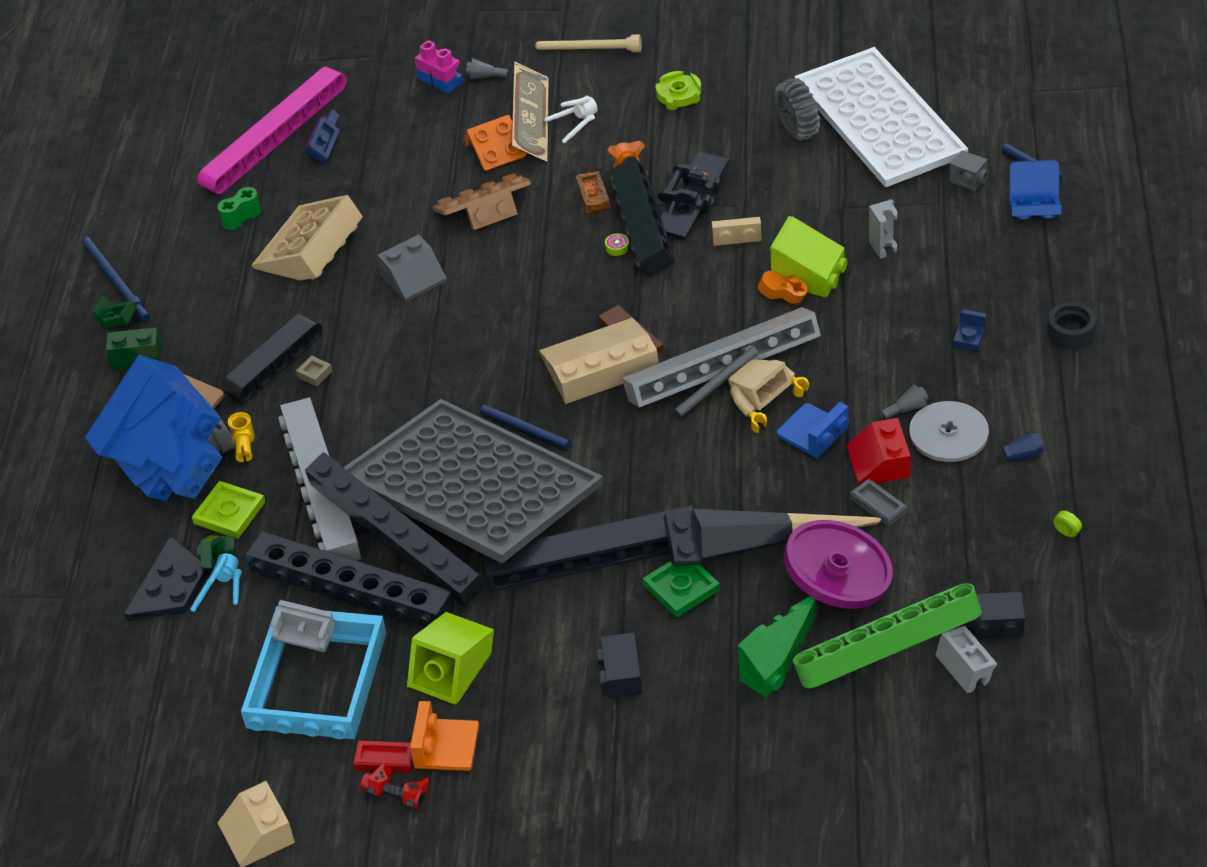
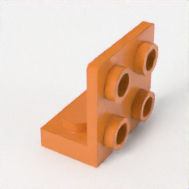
(494, 143)
(442, 742)

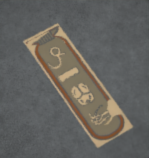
(529, 111)

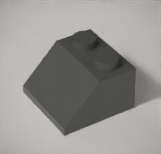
(411, 268)

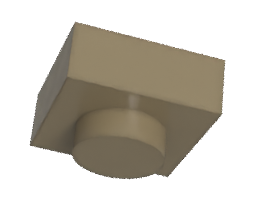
(314, 371)

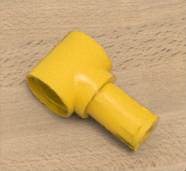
(242, 434)

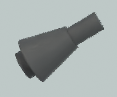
(480, 70)
(911, 400)

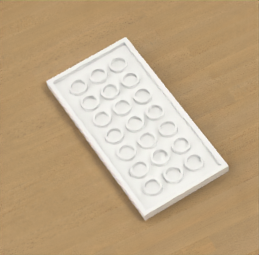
(881, 117)

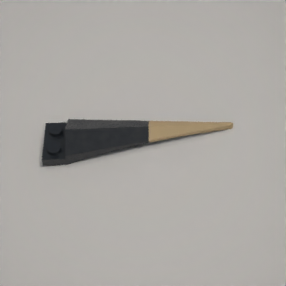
(715, 534)

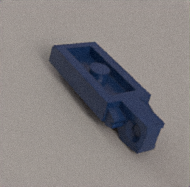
(323, 137)

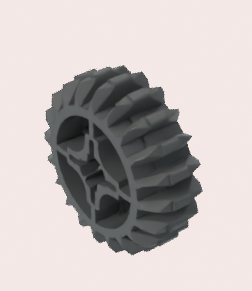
(797, 109)

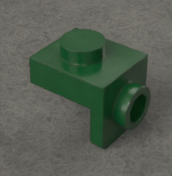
(113, 315)
(214, 546)

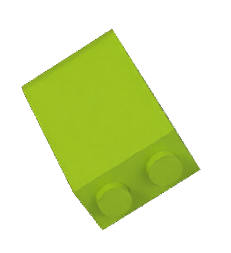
(808, 256)
(448, 656)

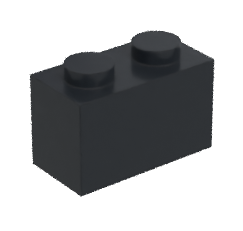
(1000, 616)
(620, 665)

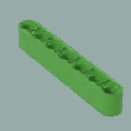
(887, 635)

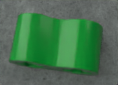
(239, 208)

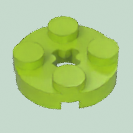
(673, 99)

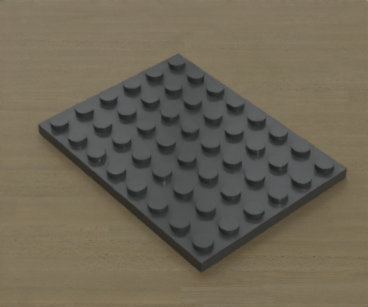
(473, 479)

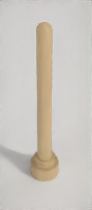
(630, 43)

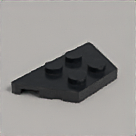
(169, 583)

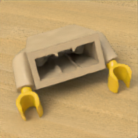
(759, 384)

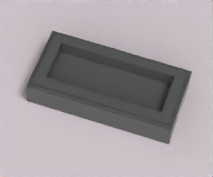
(878, 502)

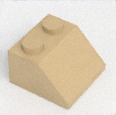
(255, 825)

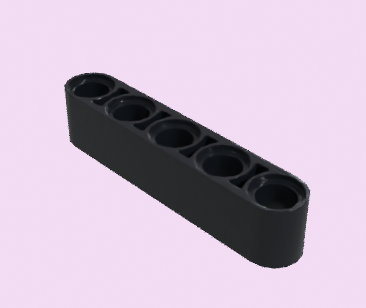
(271, 358)

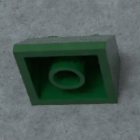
(125, 346)

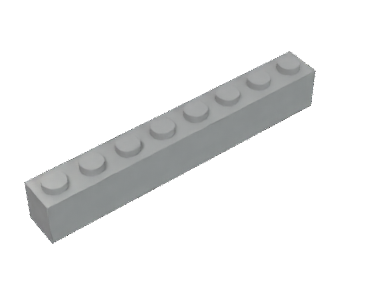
(709, 360)
(307, 442)

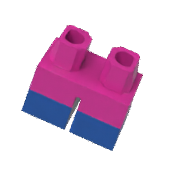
(437, 67)

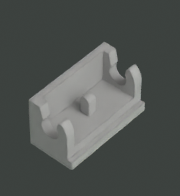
(881, 227)
(302, 626)
(965, 658)

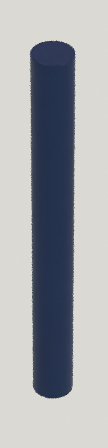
(525, 427)

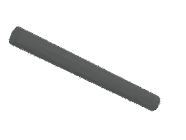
(716, 381)

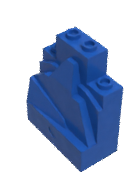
(158, 431)

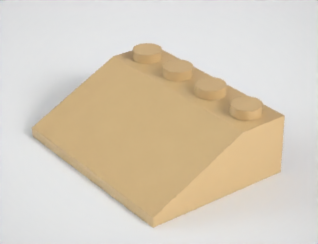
(309, 239)
(599, 359)

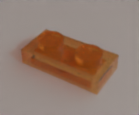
(592, 191)

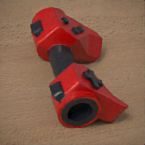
(378, 782)

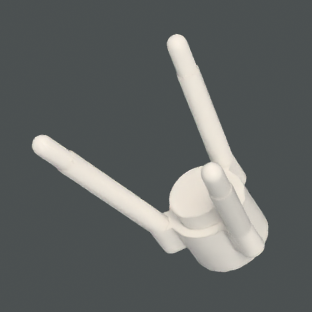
(583, 108)

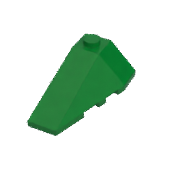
(769, 651)

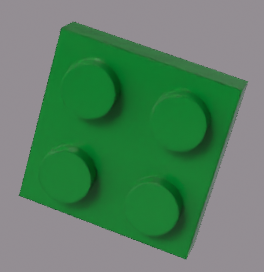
(681, 586)

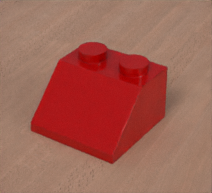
(880, 453)

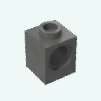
(968, 170)

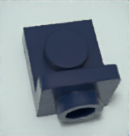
(970, 330)

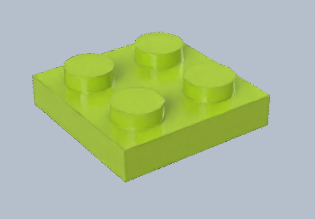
(228, 509)

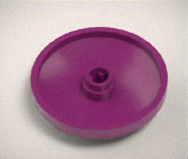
(838, 564)

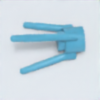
(224, 571)

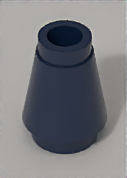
(1024, 447)

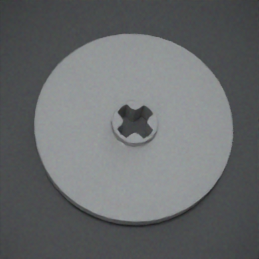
(967, 434)

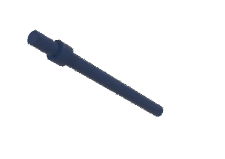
(116, 279)

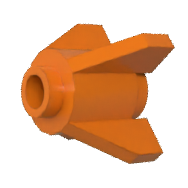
(624, 151)

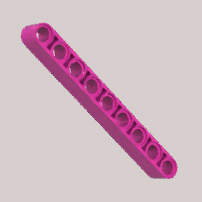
(271, 130)

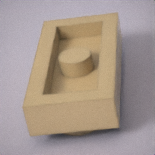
(736, 231)

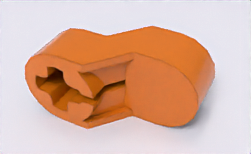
(788, 288)

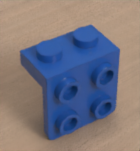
(1034, 189)
(814, 429)

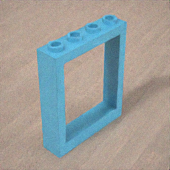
(348, 629)

